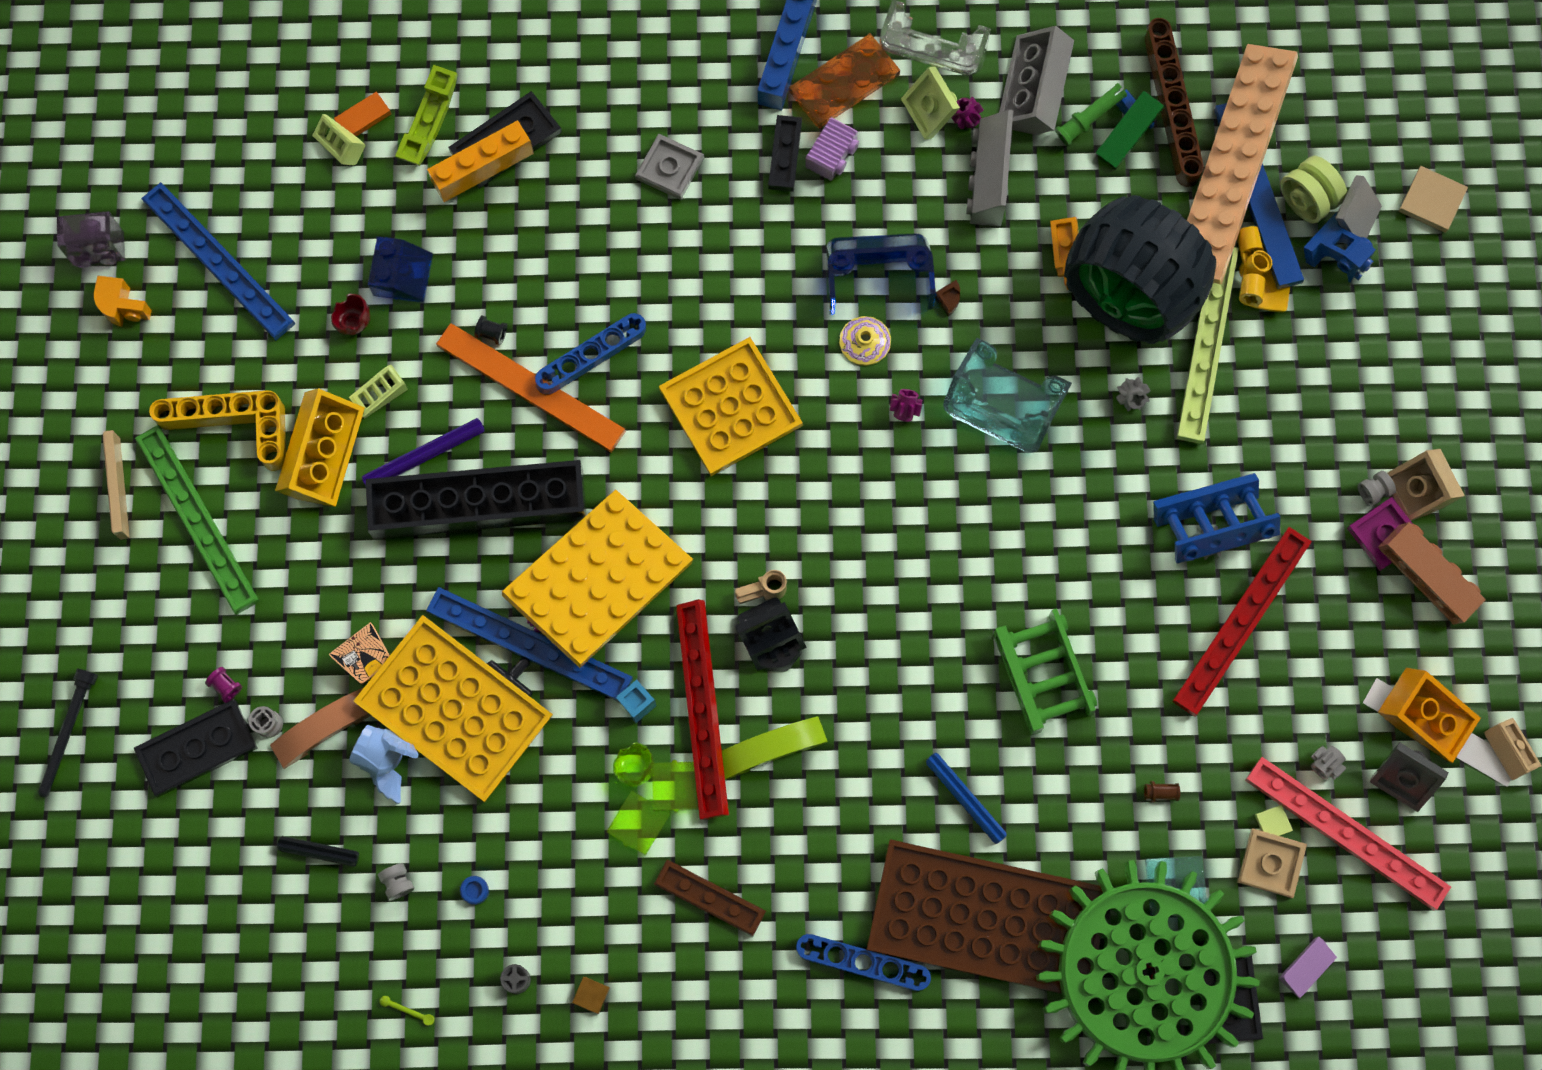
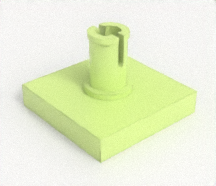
(930, 103)

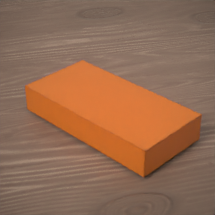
(364, 114)

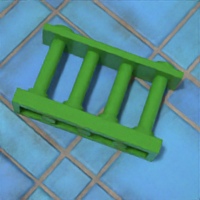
(1025, 691)

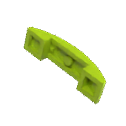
(429, 116)
(772, 746)

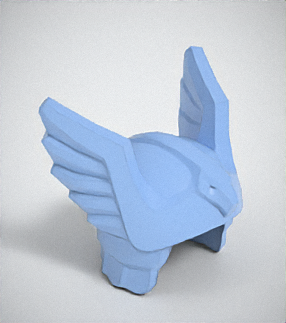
(379, 753)

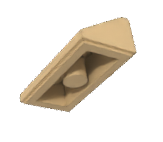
(1512, 748)

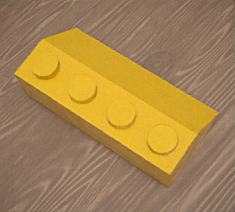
(320, 448)

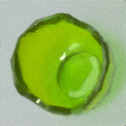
(634, 765)

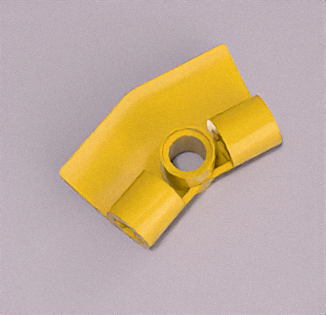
(1257, 282)

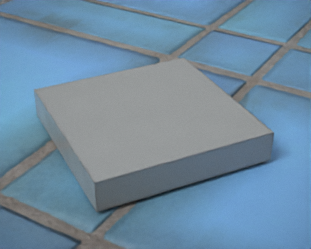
(669, 166)
(1359, 208)

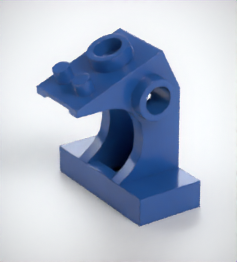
(1350, 261)

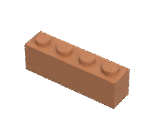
(1432, 573)

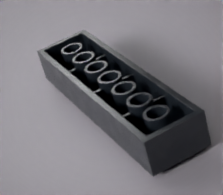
(475, 499)

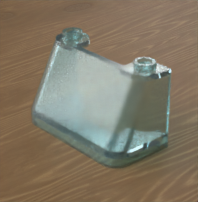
(1002, 400)

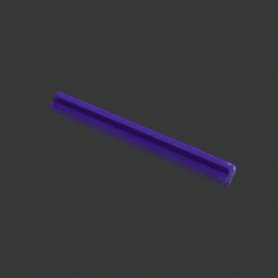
(427, 451)

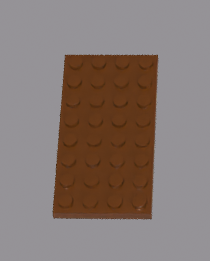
(973, 915)

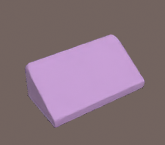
(1308, 967)

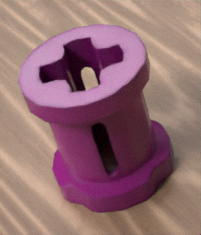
(223, 684)

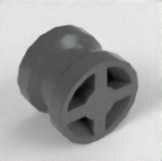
(510, 979)

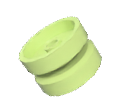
(1313, 189)

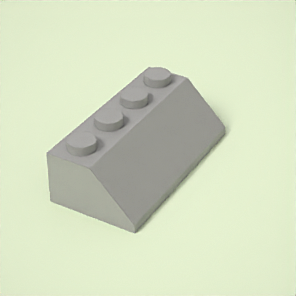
(1037, 79)
(991, 169)

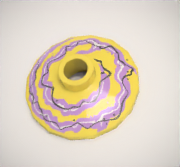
(865, 352)

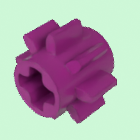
(968, 114)
(906, 405)

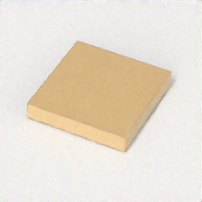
(1433, 199)
(1272, 863)

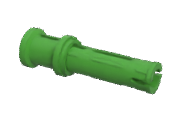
(1081, 121)

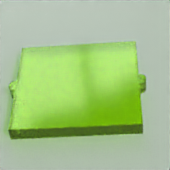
(674, 786)
(638, 823)

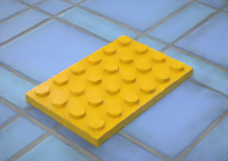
(597, 578)
(453, 708)

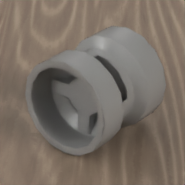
(1376, 488)
(269, 726)
(396, 881)

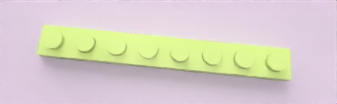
(1205, 358)

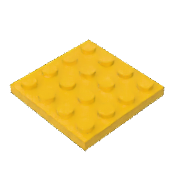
(730, 406)

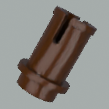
(1161, 792)

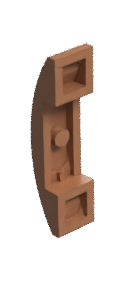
(318, 728)

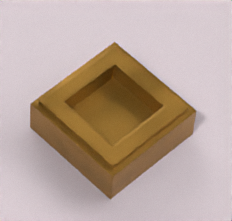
(591, 995)

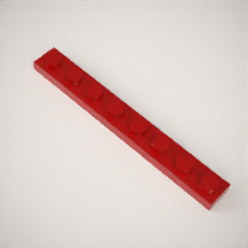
(1241, 622)
(702, 710)

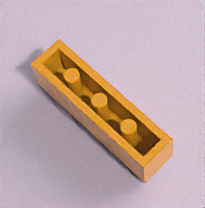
(480, 161)

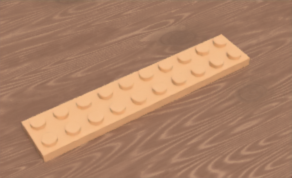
(1240, 148)

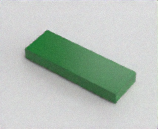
(1130, 129)

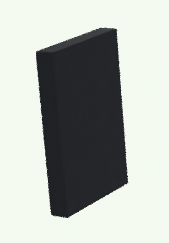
(1240, 1028)

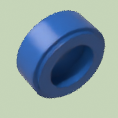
(474, 890)

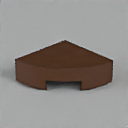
(949, 297)

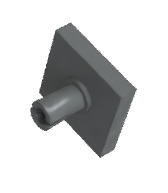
(1409, 777)

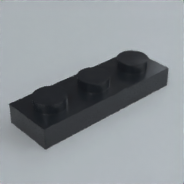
(785, 153)

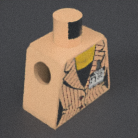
(361, 654)

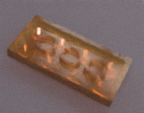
(844, 80)

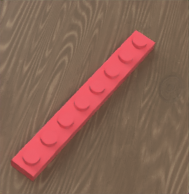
(1348, 834)

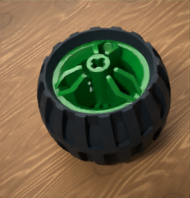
(1140, 269)

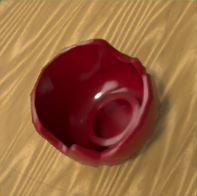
(351, 315)

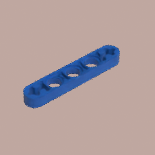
(584, 364)
(877, 962)

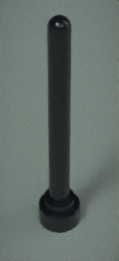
(83, 682)

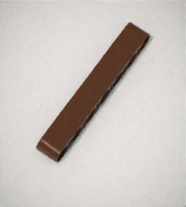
(1171, 112)

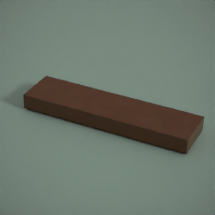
(710, 898)

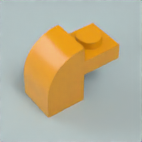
(112, 300)

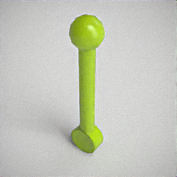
(427, 1019)

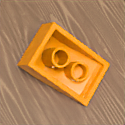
(1429, 713)

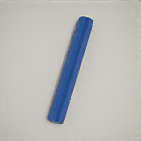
(966, 798)

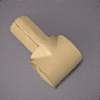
(760, 589)

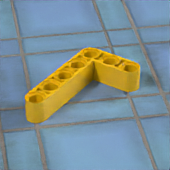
(229, 416)

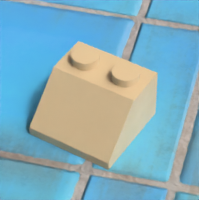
(1425, 484)

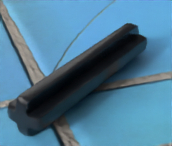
(317, 851)

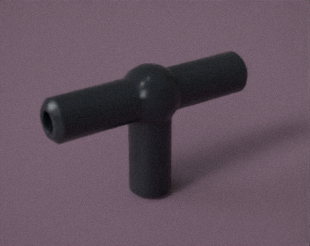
(514, 673)

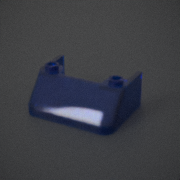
(846, 252)

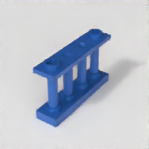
(1209, 499)

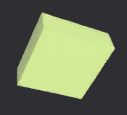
(1274, 821)

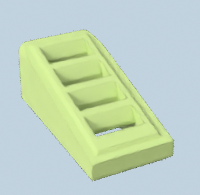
(352, 146)
(390, 394)

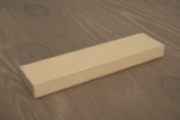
(115, 484)

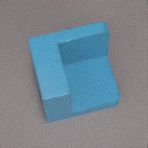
(636, 701)

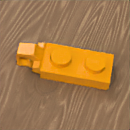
(1063, 235)

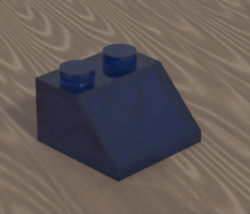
(399, 270)

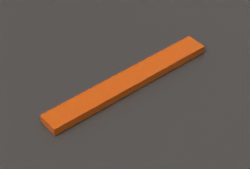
(523, 384)

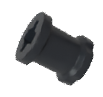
(490, 330)

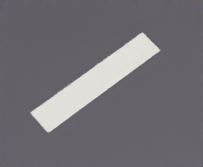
(1475, 751)

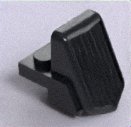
(770, 636)

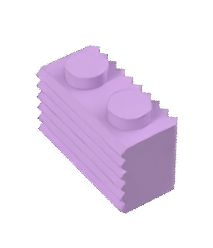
(831, 149)

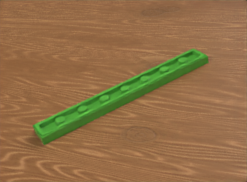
(197, 520)

